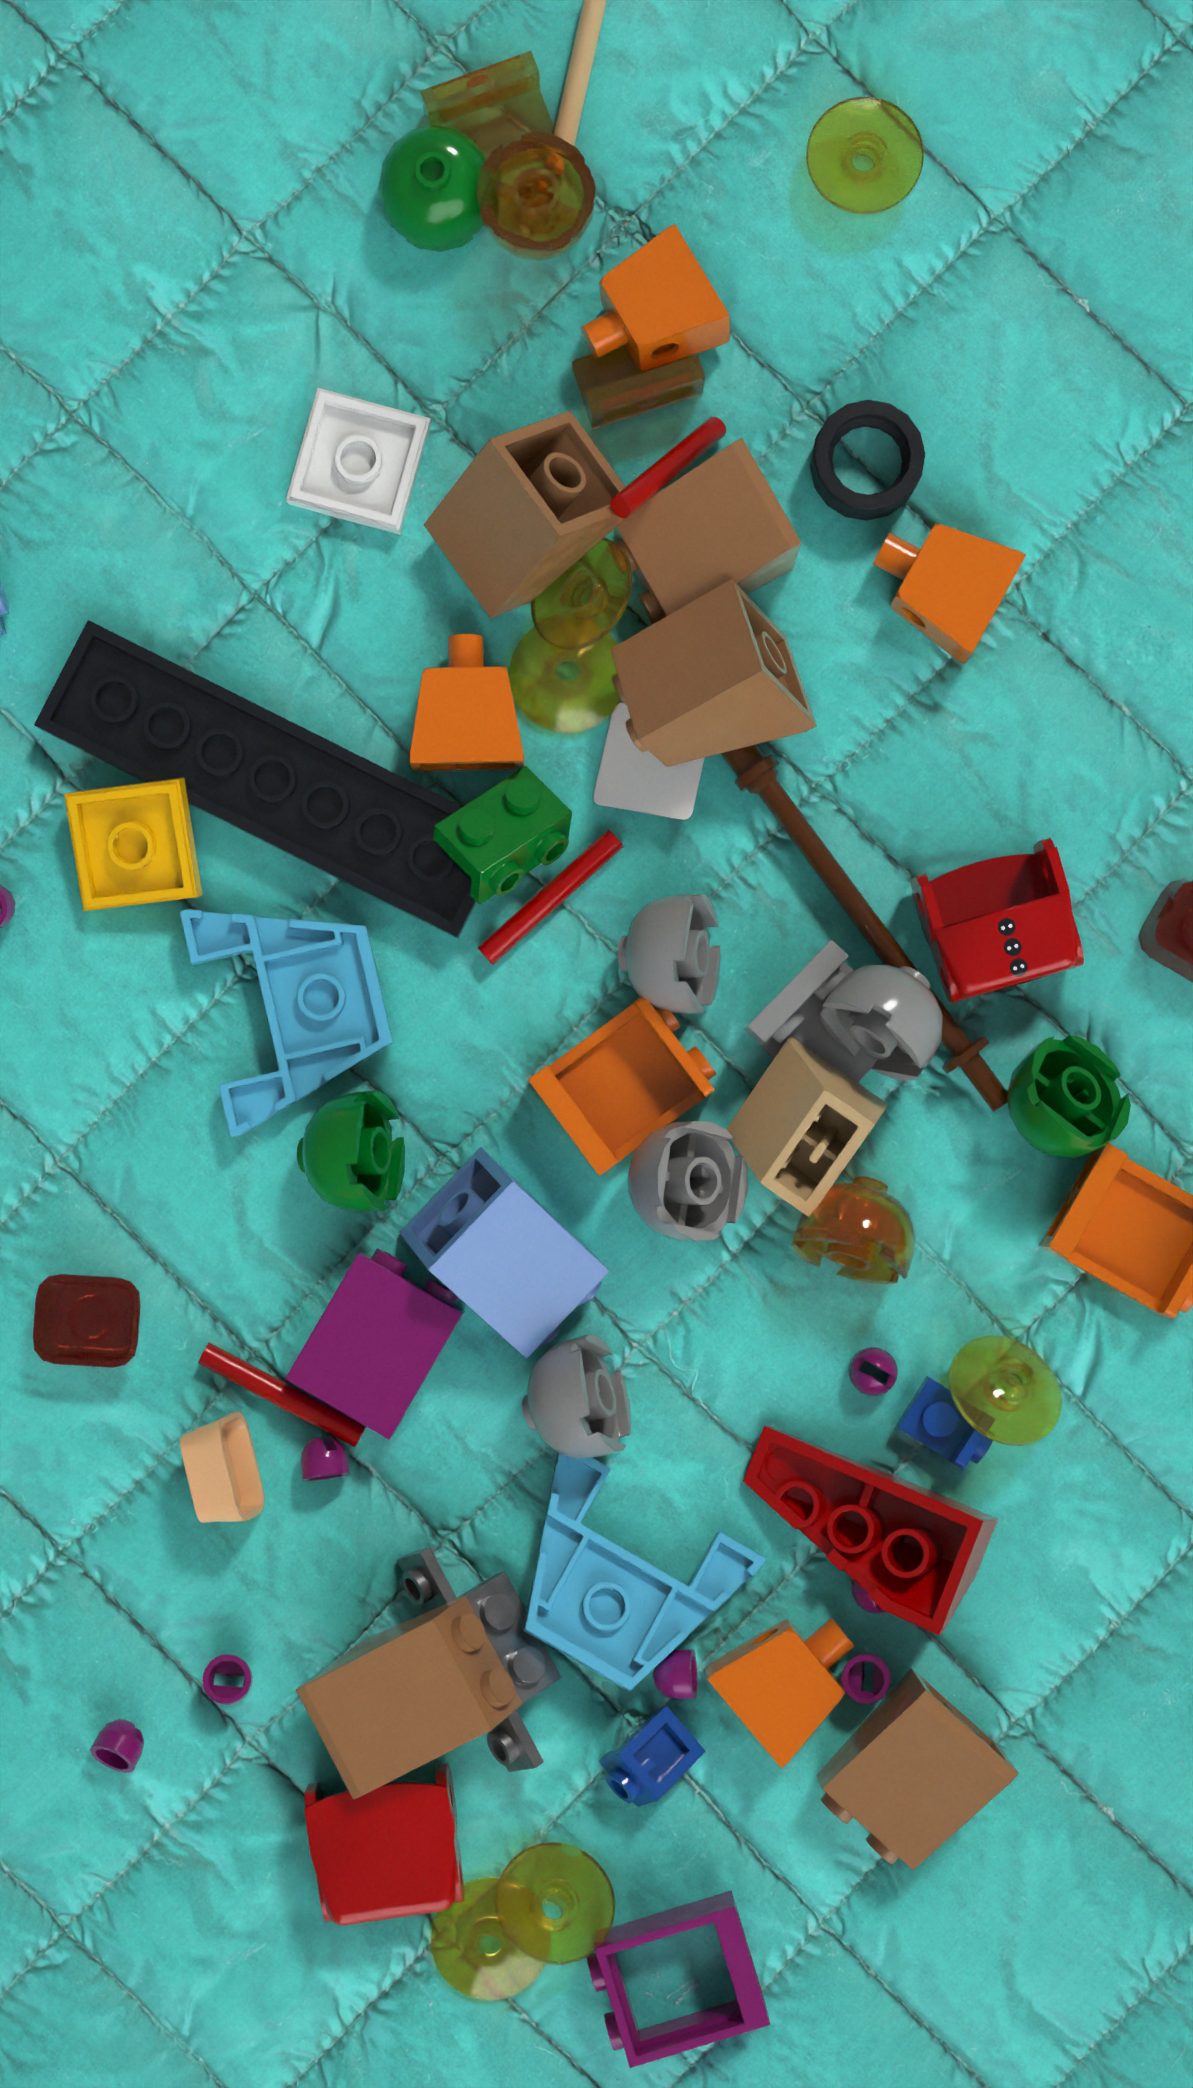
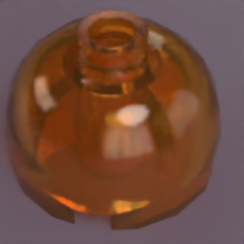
(536, 196)
(860, 1231)

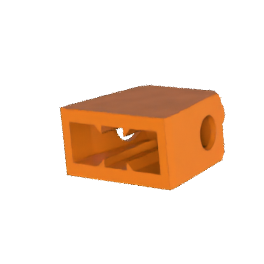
(658, 306)
(949, 584)
(466, 714)
(782, 1684)

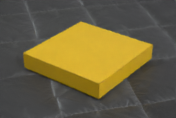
(133, 844)

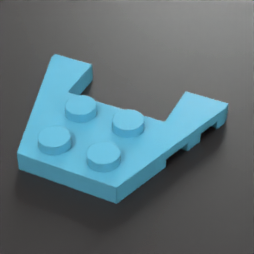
(317, 997)
(609, 1603)

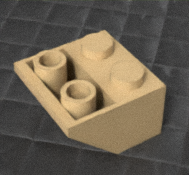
(803, 1125)

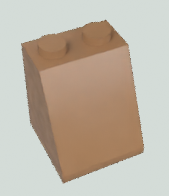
(526, 511)
(708, 530)
(710, 680)
(409, 1696)
(914, 1772)

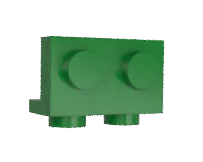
(506, 833)

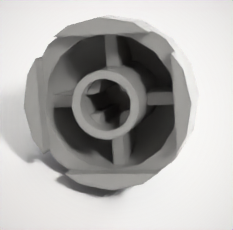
(671, 953)
(886, 1016)
(688, 1180)
(576, 1400)

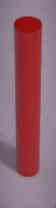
(667, 467)
(550, 897)
(282, 1394)

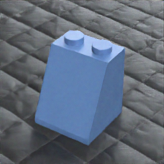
(504, 1254)

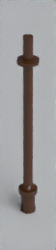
(759, 776)

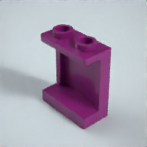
(376, 1342)

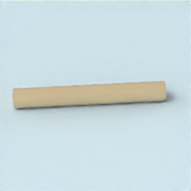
(579, 70)

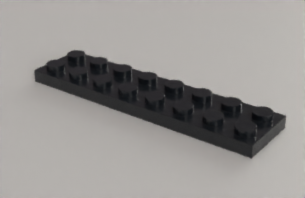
(260, 774)

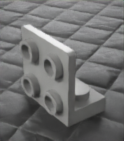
(798, 1010)

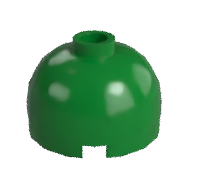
(432, 187)
(1067, 1098)
(352, 1152)

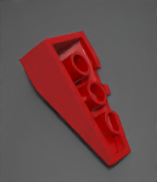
(888, 1534)

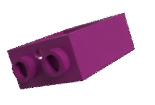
(696, 2029)

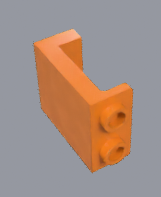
(624, 1083)
(1128, 1231)

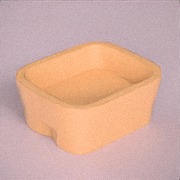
(223, 1470)

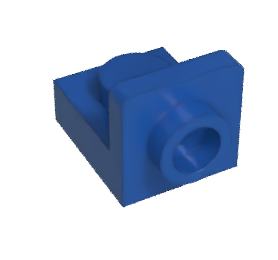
(940, 1426)
(651, 1759)

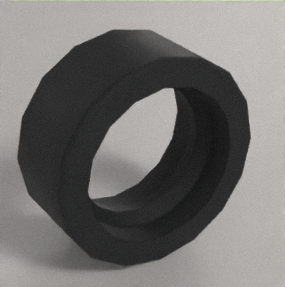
(878, 416)

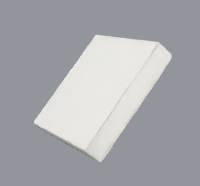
(358, 461)

